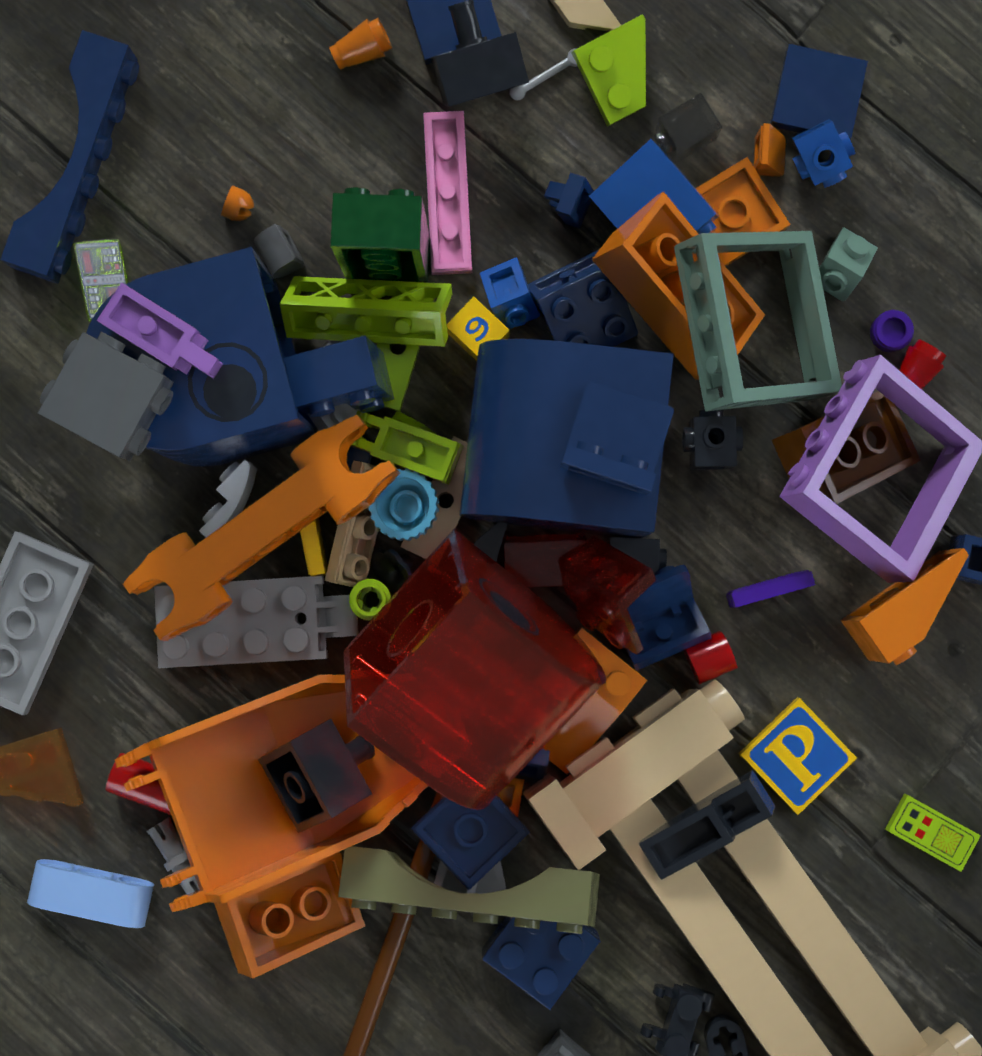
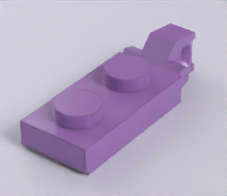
(157, 332)

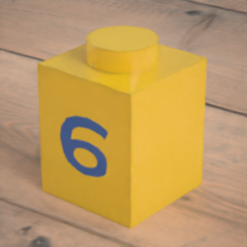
(474, 326)

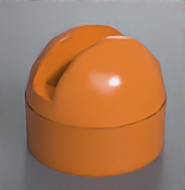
(237, 204)

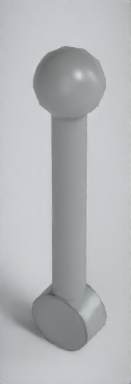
(518, 92)

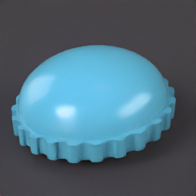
(406, 507)

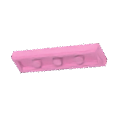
(447, 193)

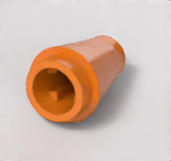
(362, 44)

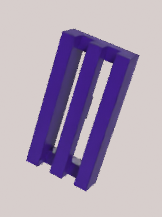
(770, 588)

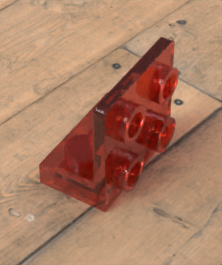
(603, 587)

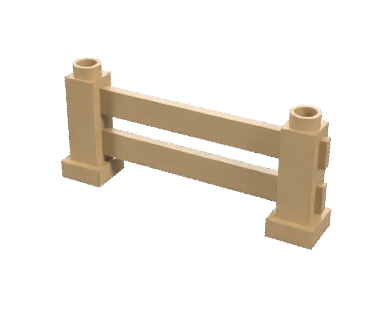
(614, 791)

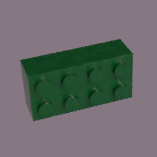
(380, 235)

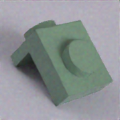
(845, 263)

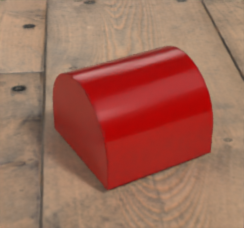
(711, 658)

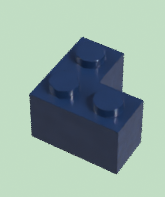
(340, 374)

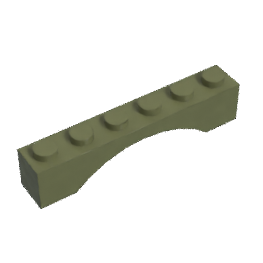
(551, 896)

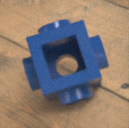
(820, 138)

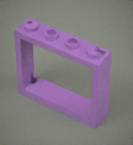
(936, 498)

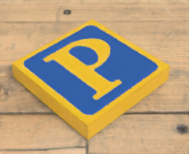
(797, 755)

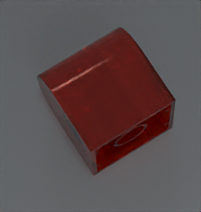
(466, 675)

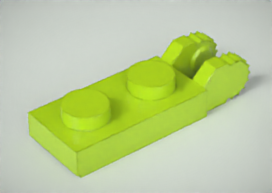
(411, 448)

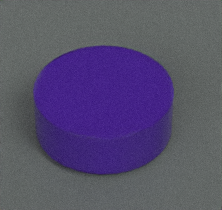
(892, 331)

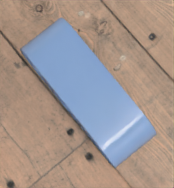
(90, 893)

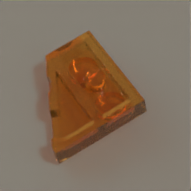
(40, 770)

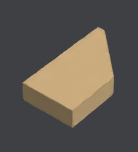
(586, 14)

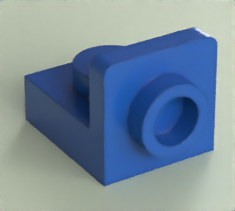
(509, 294)

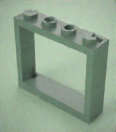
(712, 326)

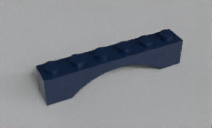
(44, 236)

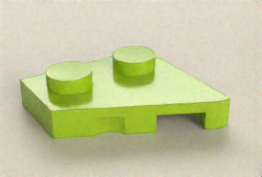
(616, 70)

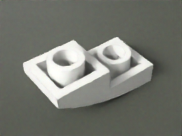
(236, 490)

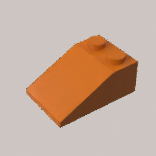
(903, 612)
(600, 710)
(288, 917)

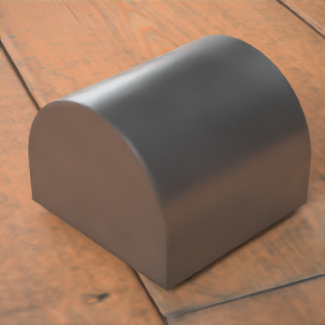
(278, 251)

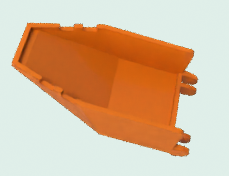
(230, 811)

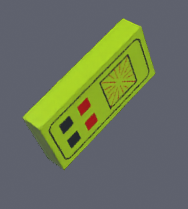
(932, 832)

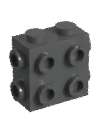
(107, 395)

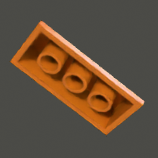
(644, 269)

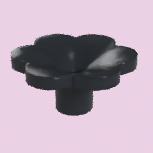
(392, 568)

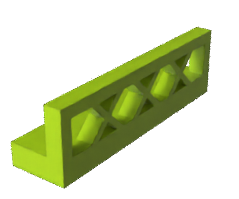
(382, 321)

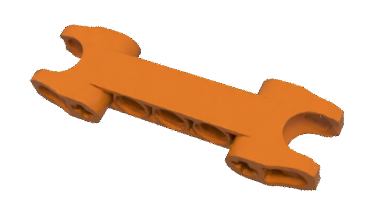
(203, 569)

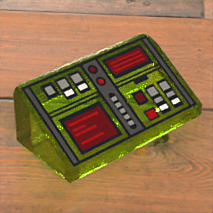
(100, 271)

